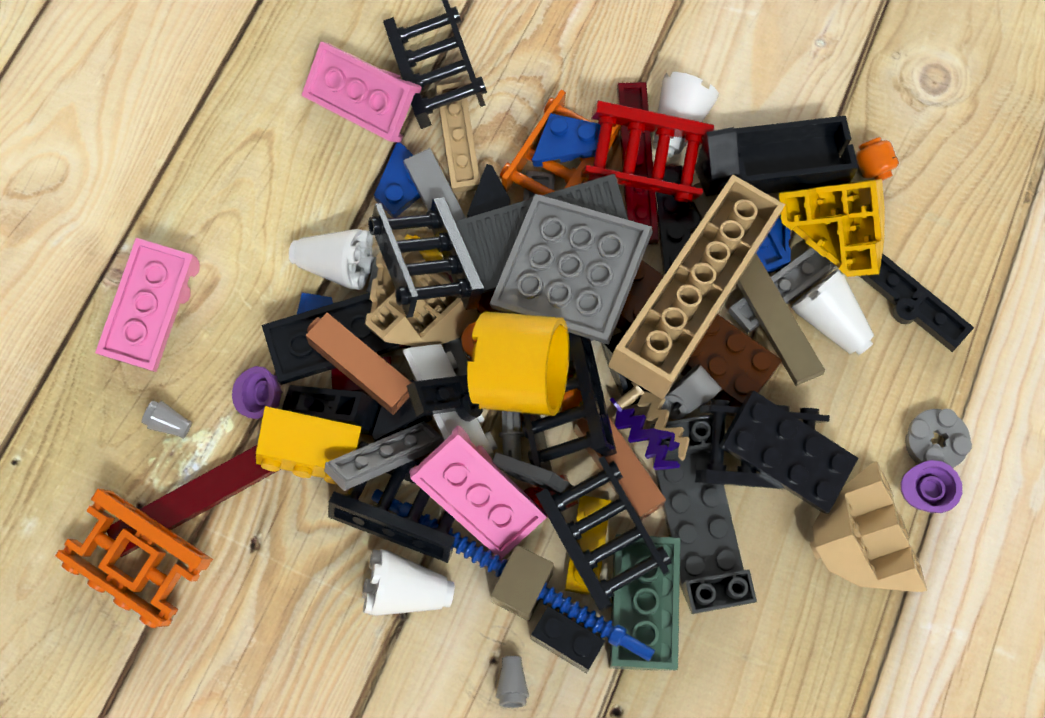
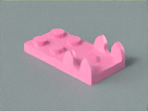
(359, 91)
(147, 304)
(478, 493)

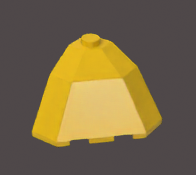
(840, 223)

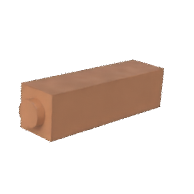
(358, 362)
(636, 482)

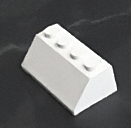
(433, 363)

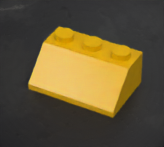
(303, 442)

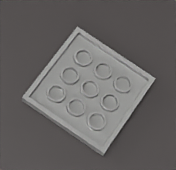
(572, 267)

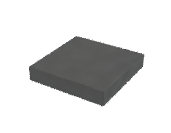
(531, 474)

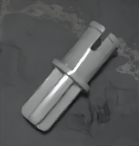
(511, 434)

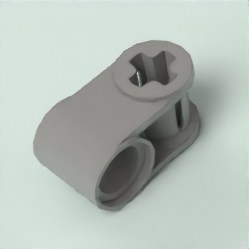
(690, 392)

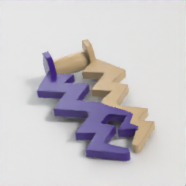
(625, 420)

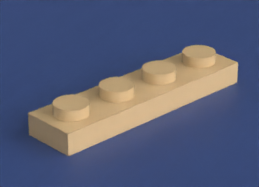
(459, 142)

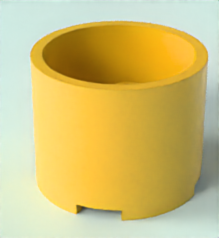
(519, 363)

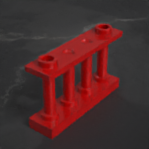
(665, 128)

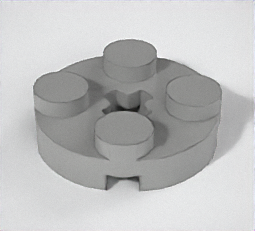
(945, 423)

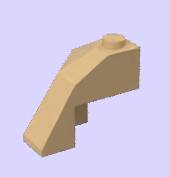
(433, 319)
(867, 538)

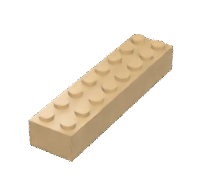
(695, 287)

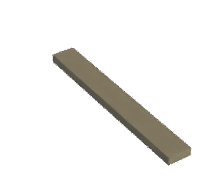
(772, 313)

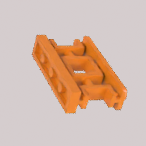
(147, 536)

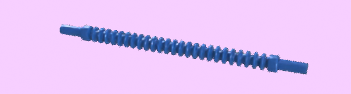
(616, 634)

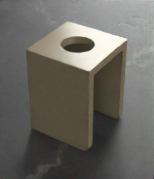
(522, 582)

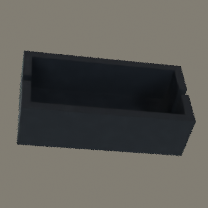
(796, 154)

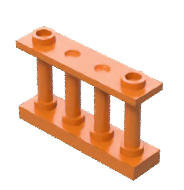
(512, 173)

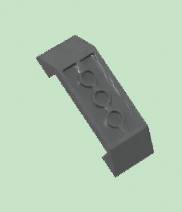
(701, 518)

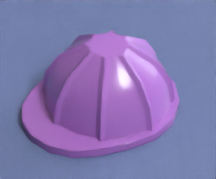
(254, 391)
(932, 487)

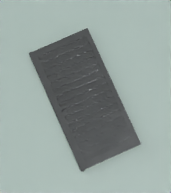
(493, 233)

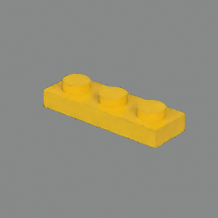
(590, 540)

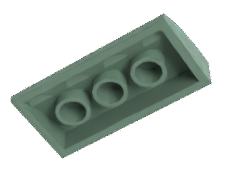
(648, 607)

